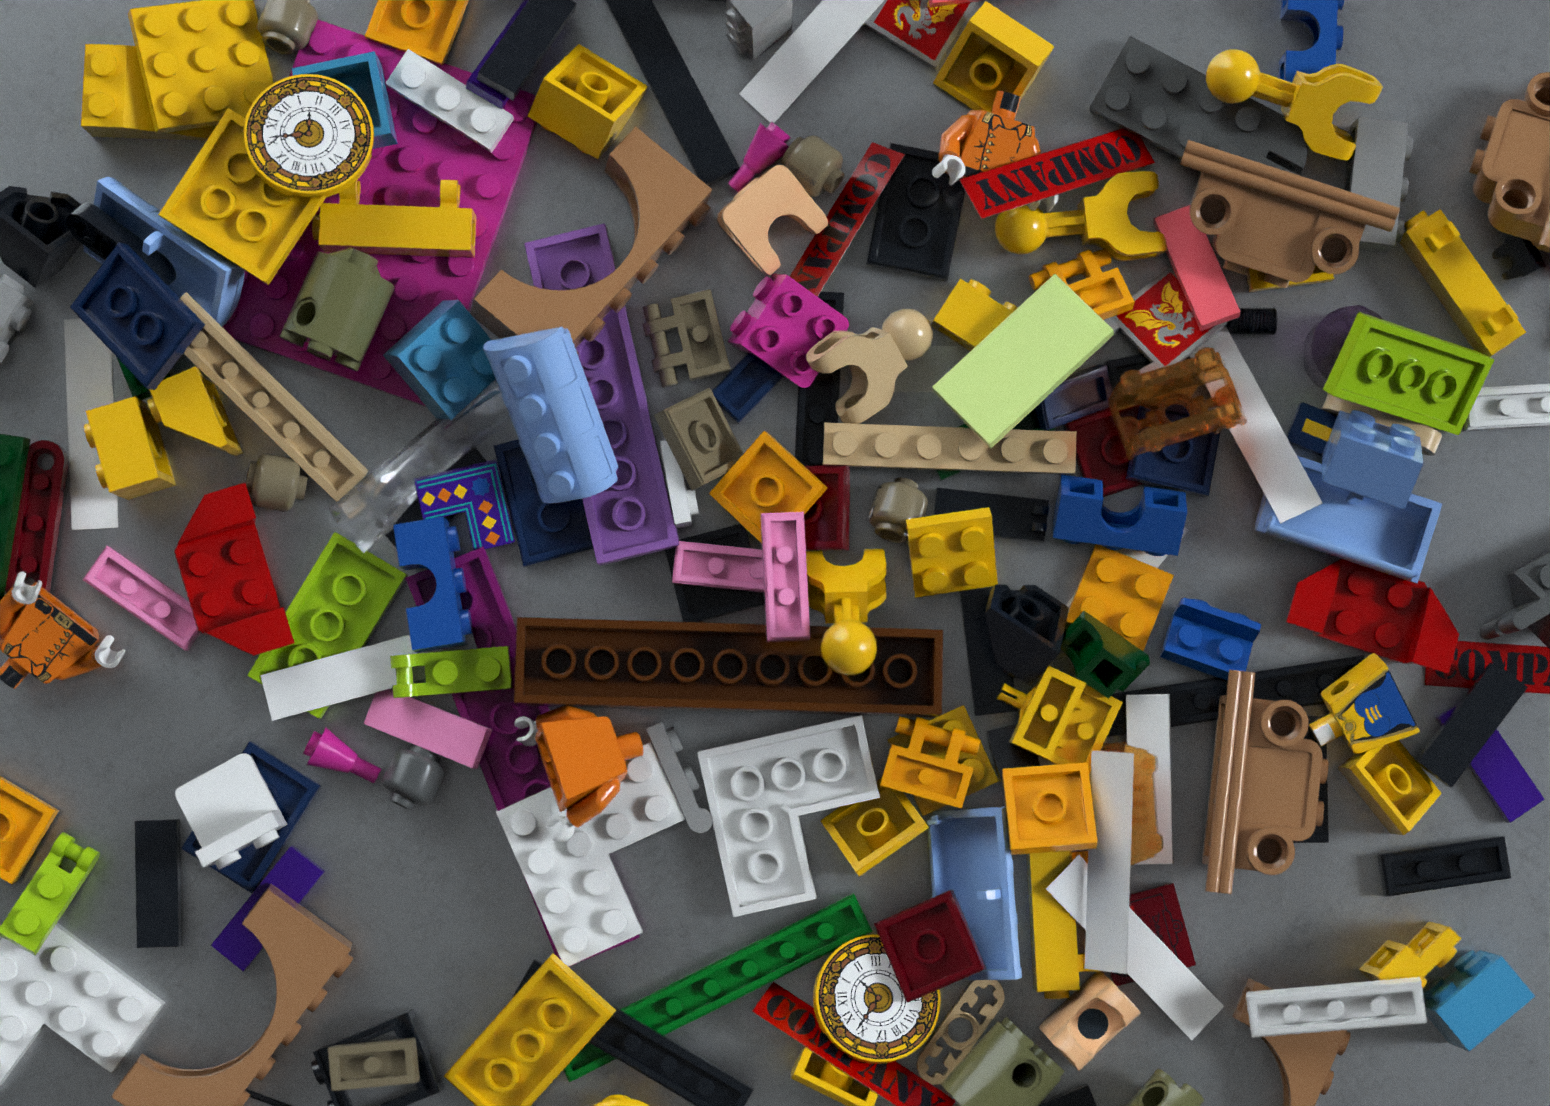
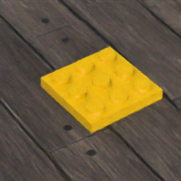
(199, 61)
(234, 209)

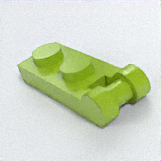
(453, 671)
(48, 894)

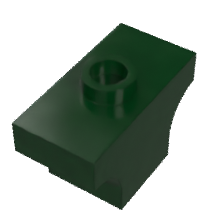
(1102, 656)

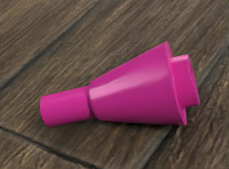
(765, 149)
(332, 753)

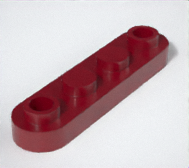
(39, 515)

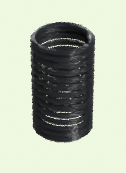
(1256, 320)

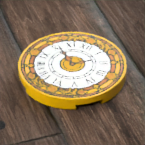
(308, 136)
(864, 1005)

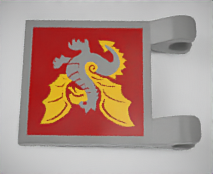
(919, 28)
(1162, 323)

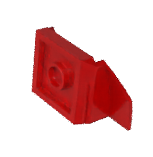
(230, 576)
(1375, 615)

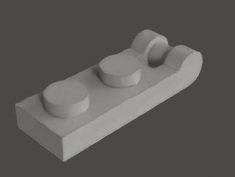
(681, 779)

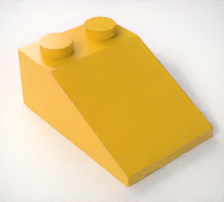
(117, 99)

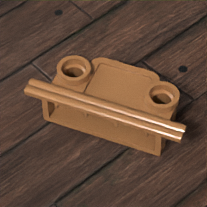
(1516, 165)
(1278, 218)
(1259, 785)

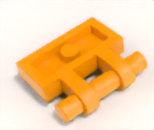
(1102, 292)
(928, 775)

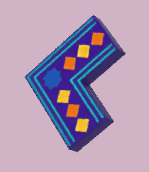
(470, 490)

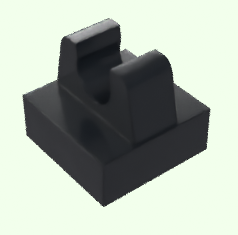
(1525, 257)

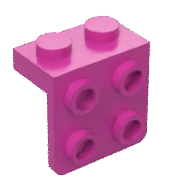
(785, 326)

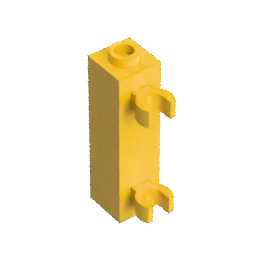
(397, 229)
(1460, 283)
(1052, 927)

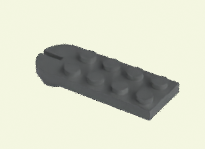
(1172, 104)

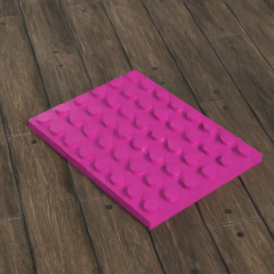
(396, 177)

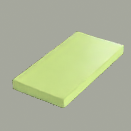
(1023, 360)

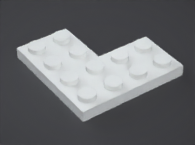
(760, 792)
(576, 877)
(73, 995)

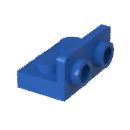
(1209, 638)

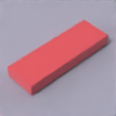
(1197, 269)

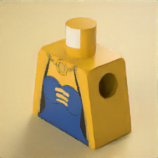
(1364, 709)

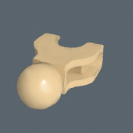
(873, 359)

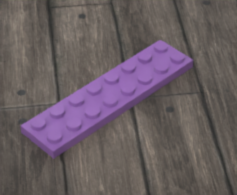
(636, 511)

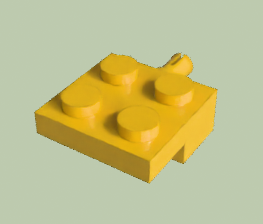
(1061, 718)
(1427, 949)

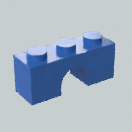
(1327, 36)
(1150, 527)
(441, 620)

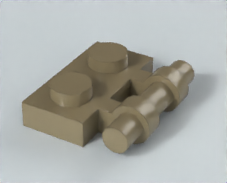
(699, 337)

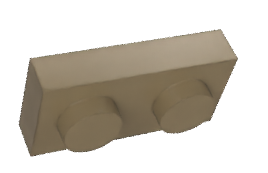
(373, 1064)

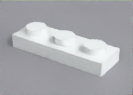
(449, 100)

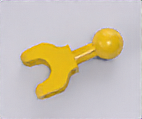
(1305, 101)
(1098, 219)
(845, 599)

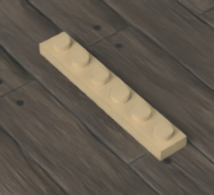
(272, 407)
(948, 449)

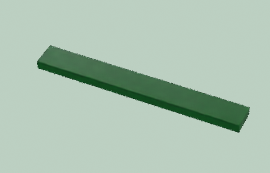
(737, 974)

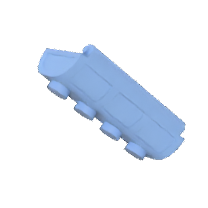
(199, 270)
(553, 414)
(1359, 527)
(975, 861)

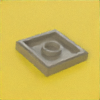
(699, 438)

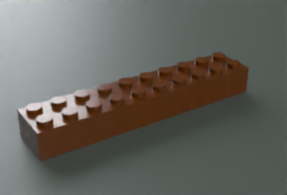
(719, 669)

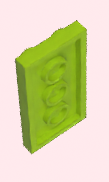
(1408, 374)
(334, 608)

